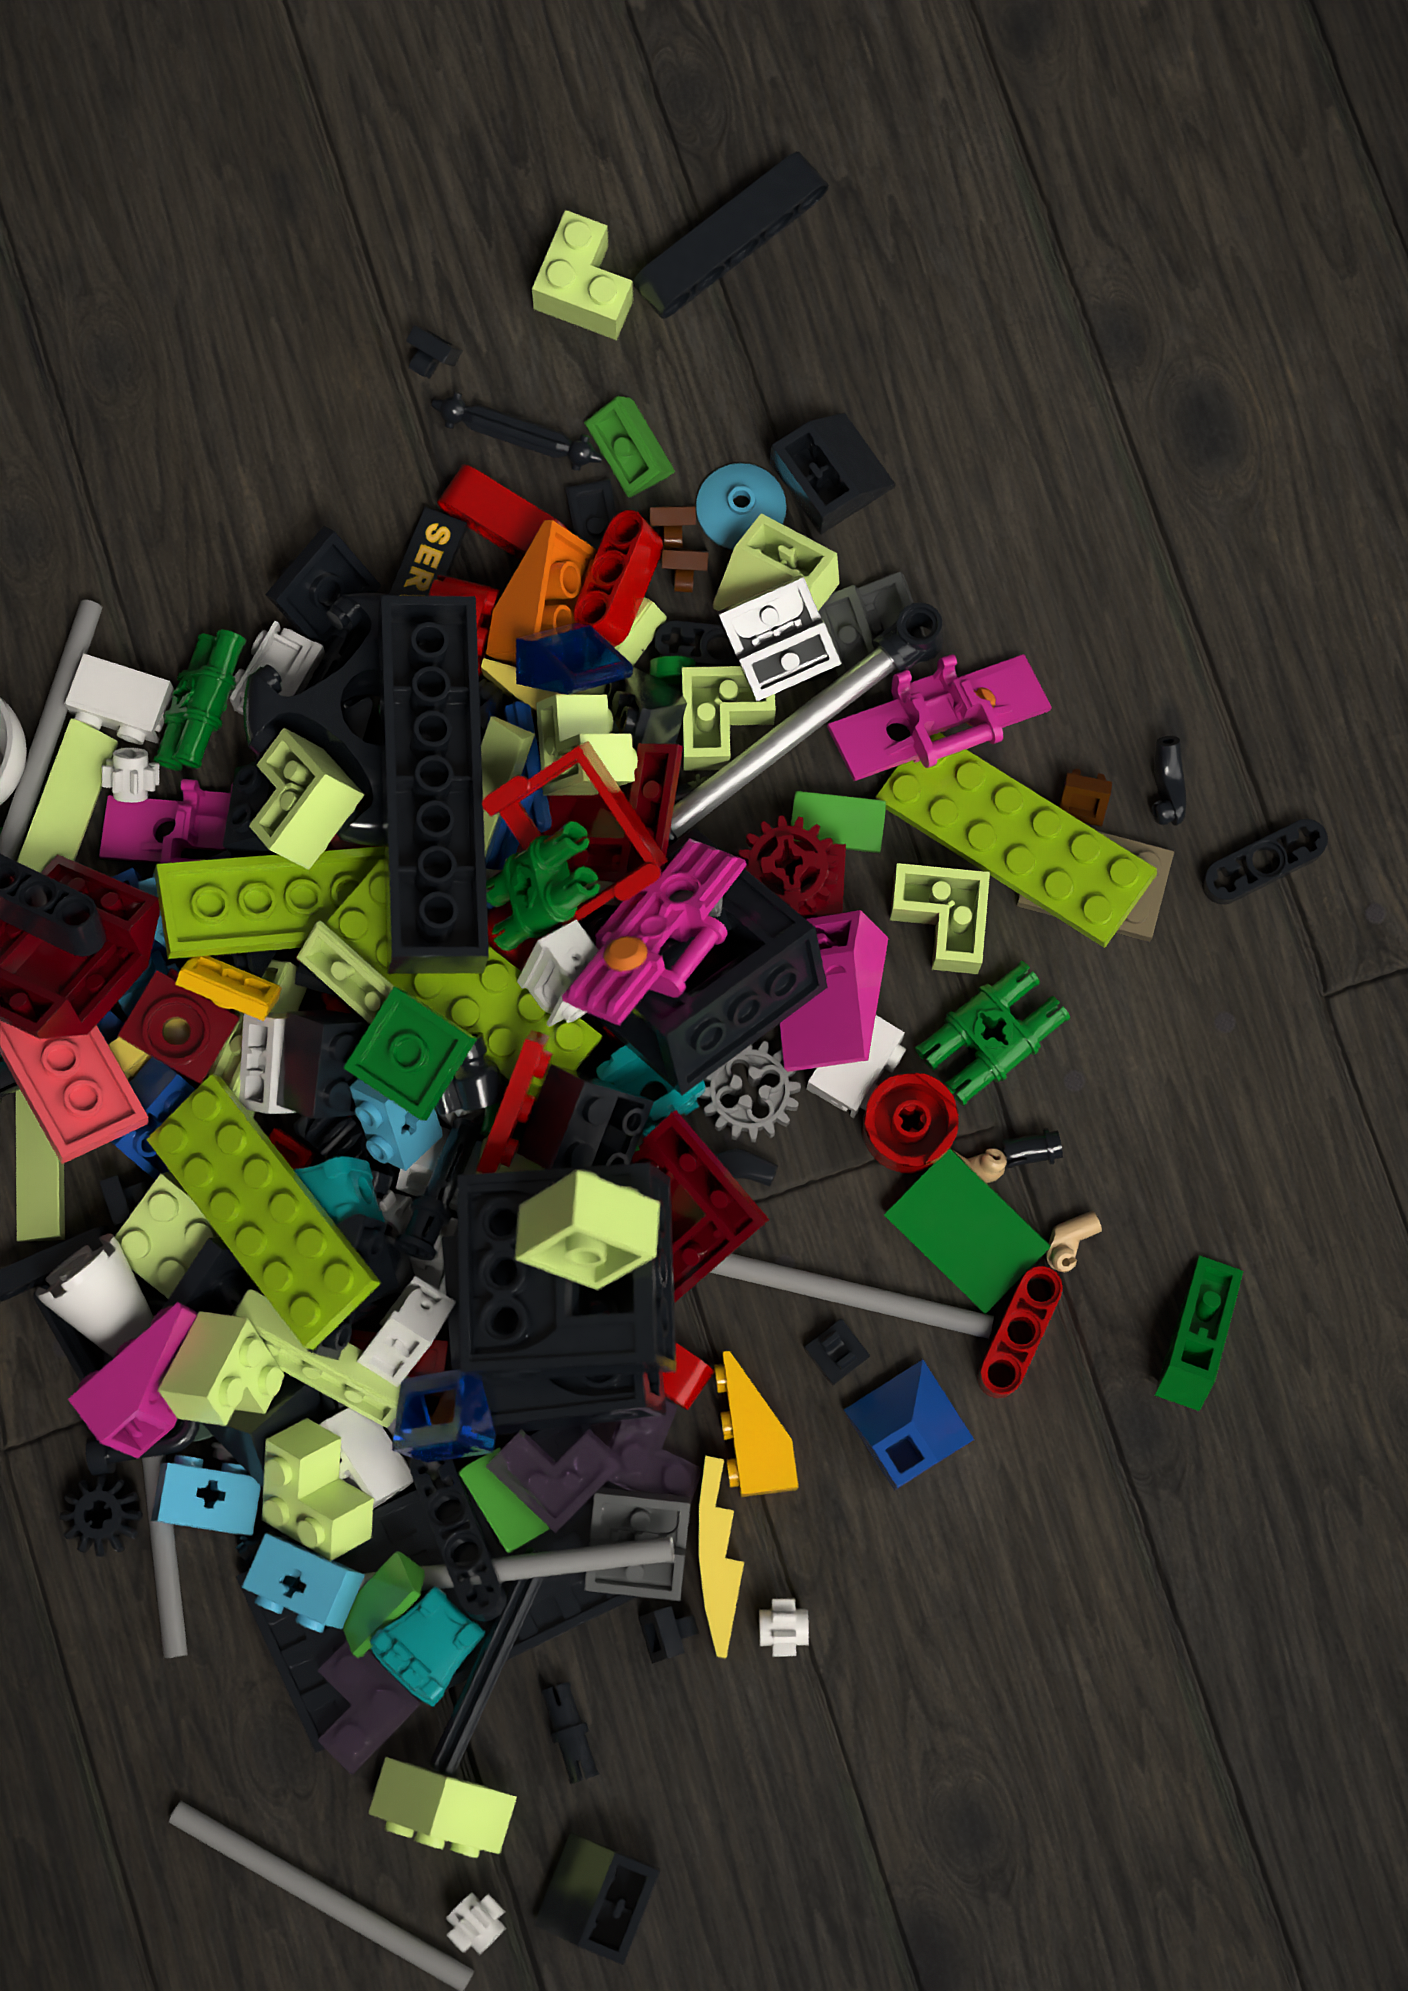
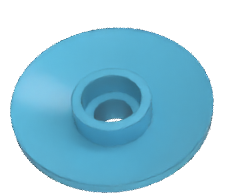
(722, 518)

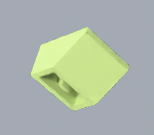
(771, 555)

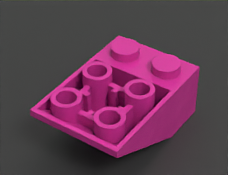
(841, 1019)
(123, 1398)

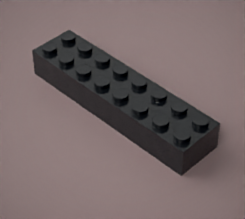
(432, 785)

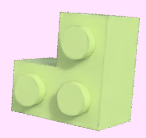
(575, 286)
(714, 702)
(571, 721)
(309, 799)
(953, 902)
(221, 1370)
(306, 1494)
(441, 1808)

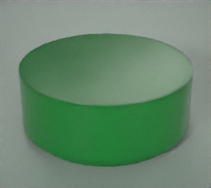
(670, 668)

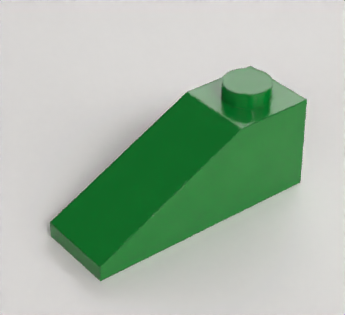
(1199, 1334)

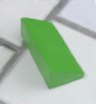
(629, 445)
(843, 819)
(506, 1513)
(382, 1601)

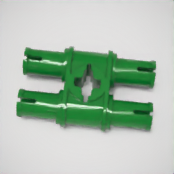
(199, 700)
(541, 886)
(992, 1056)

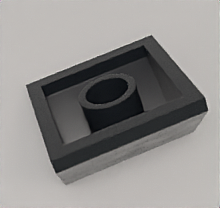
(247, 1431)

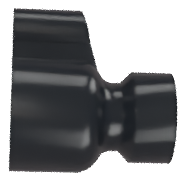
(474, 1084)

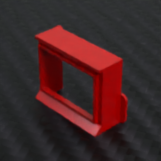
(507, 802)

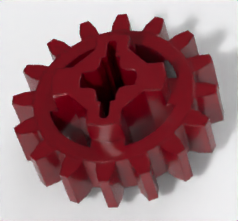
(805, 862)

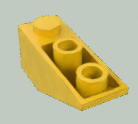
(761, 1445)

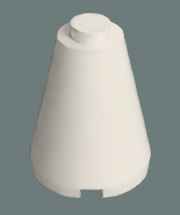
(99, 1295)

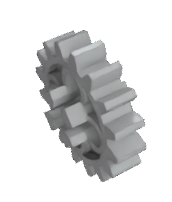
(775, 1099)

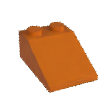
(540, 590)

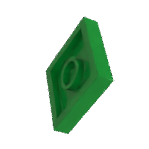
(410, 1053)

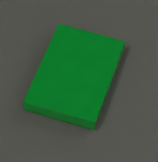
(967, 1230)

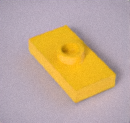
(229, 986)

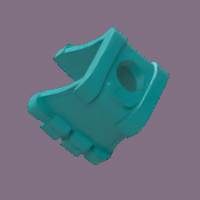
(634, 1074)
(342, 1188)
(427, 1645)

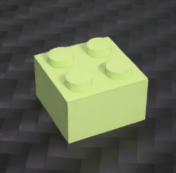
(587, 1230)
(164, 1234)

